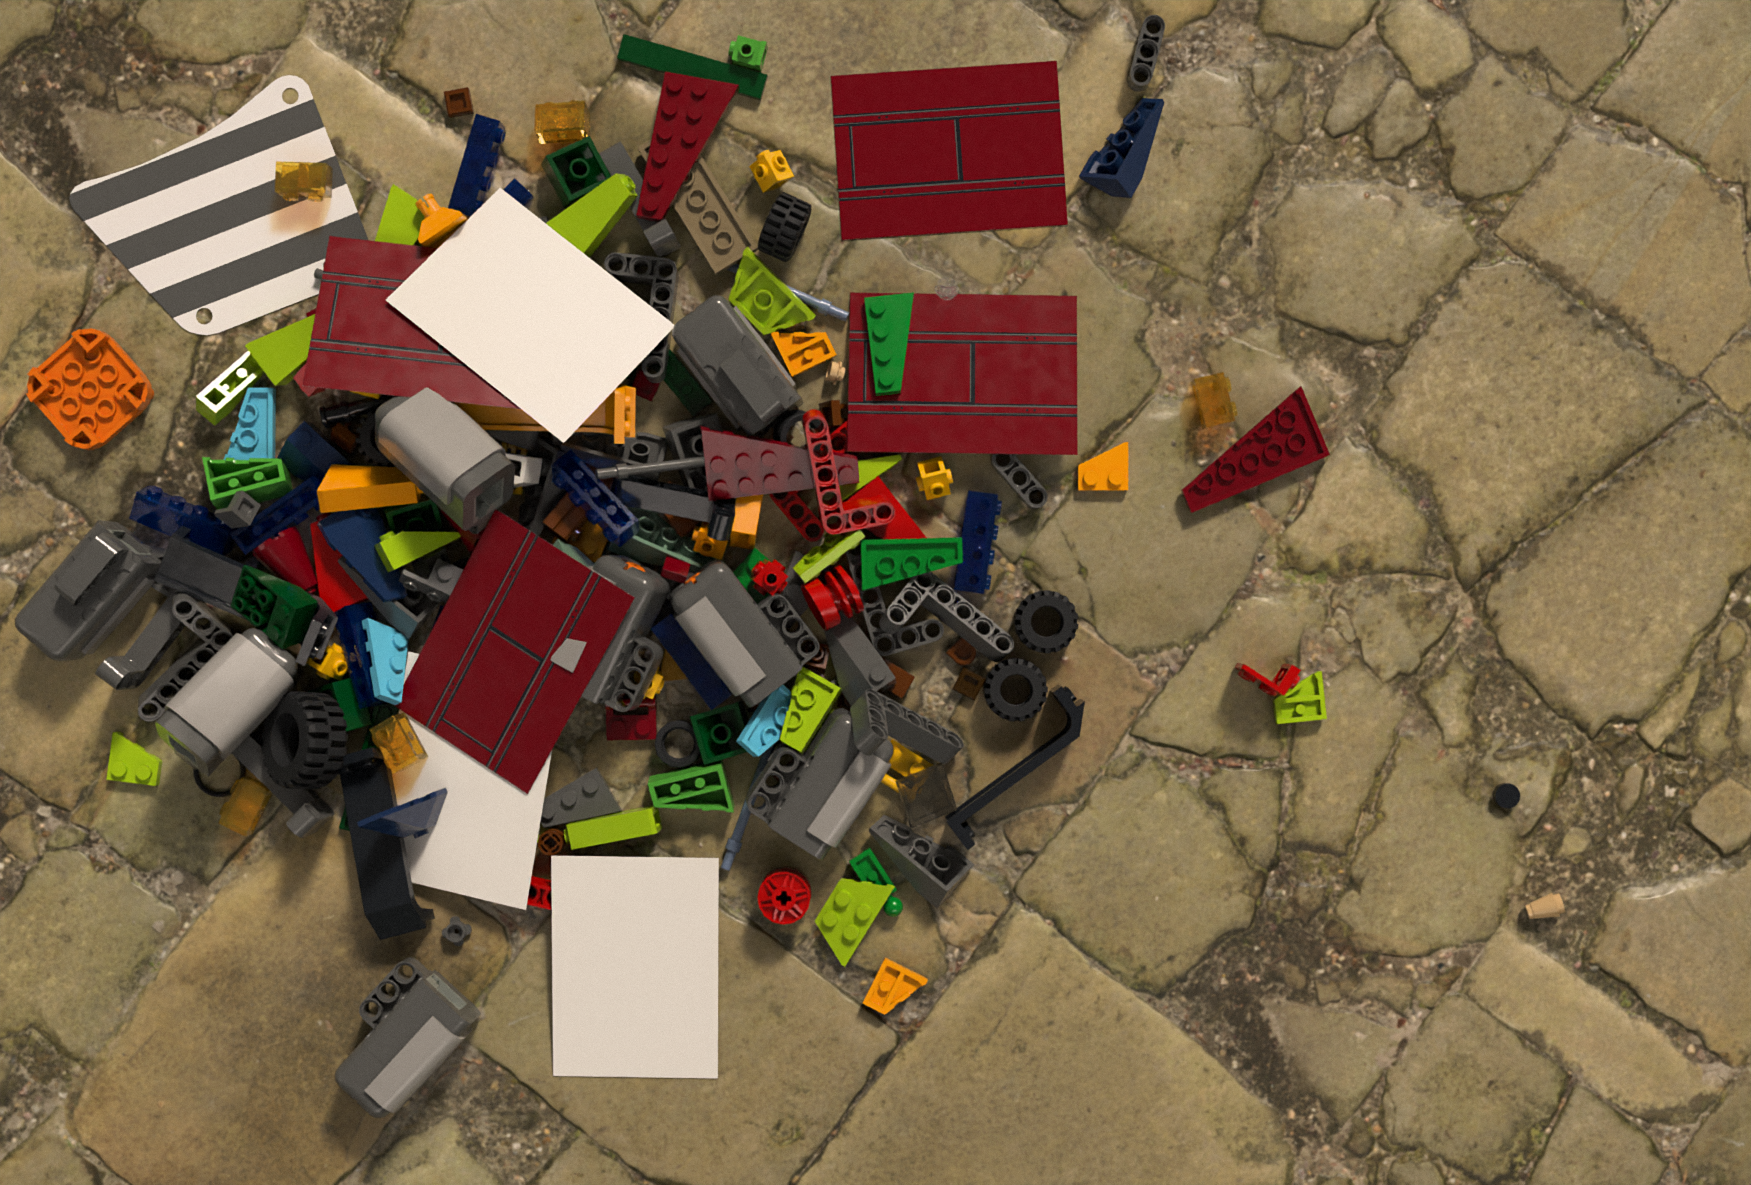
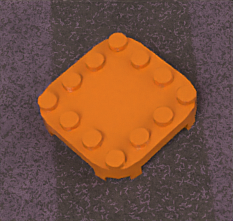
(89, 389)

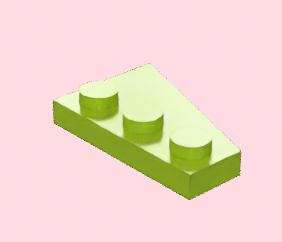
(827, 554)
(808, 707)

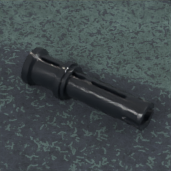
(346, 411)

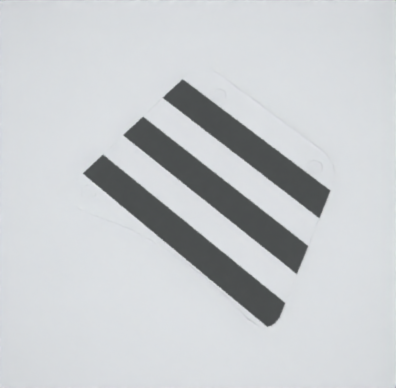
(207, 217)

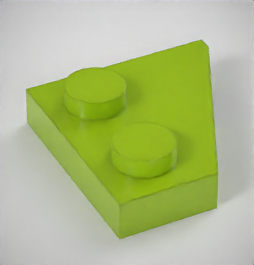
(1302, 702)
(132, 763)

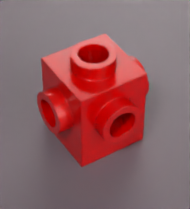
(760, 573)

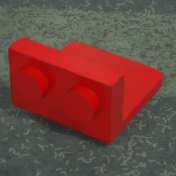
(1285, 678)

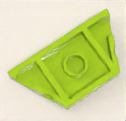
(765, 297)
(850, 914)

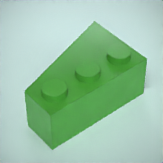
(258, 477)
(693, 787)

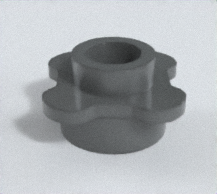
(449, 931)

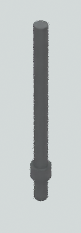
(622, 471)

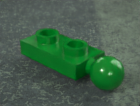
(870, 869)

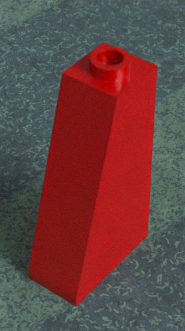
(901, 526)
(334, 583)

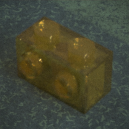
(562, 121)
(303, 180)
(1213, 400)
(398, 743)
(245, 806)

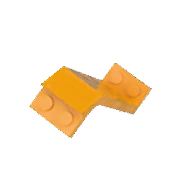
(612, 416)

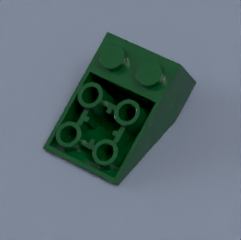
(274, 606)

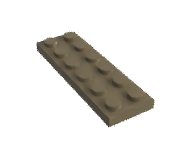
(710, 217)

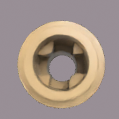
(1545, 907)

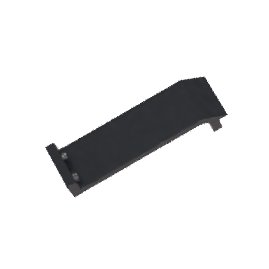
(214, 581)
(1070, 733)
(379, 856)

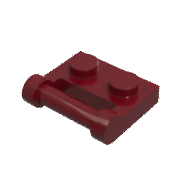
(632, 726)

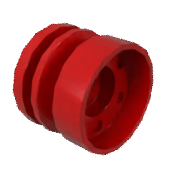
(829, 599)
(796, 886)

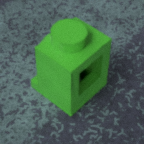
(754, 59)

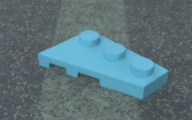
(256, 426)
(388, 658)
(766, 722)

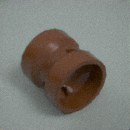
(556, 841)

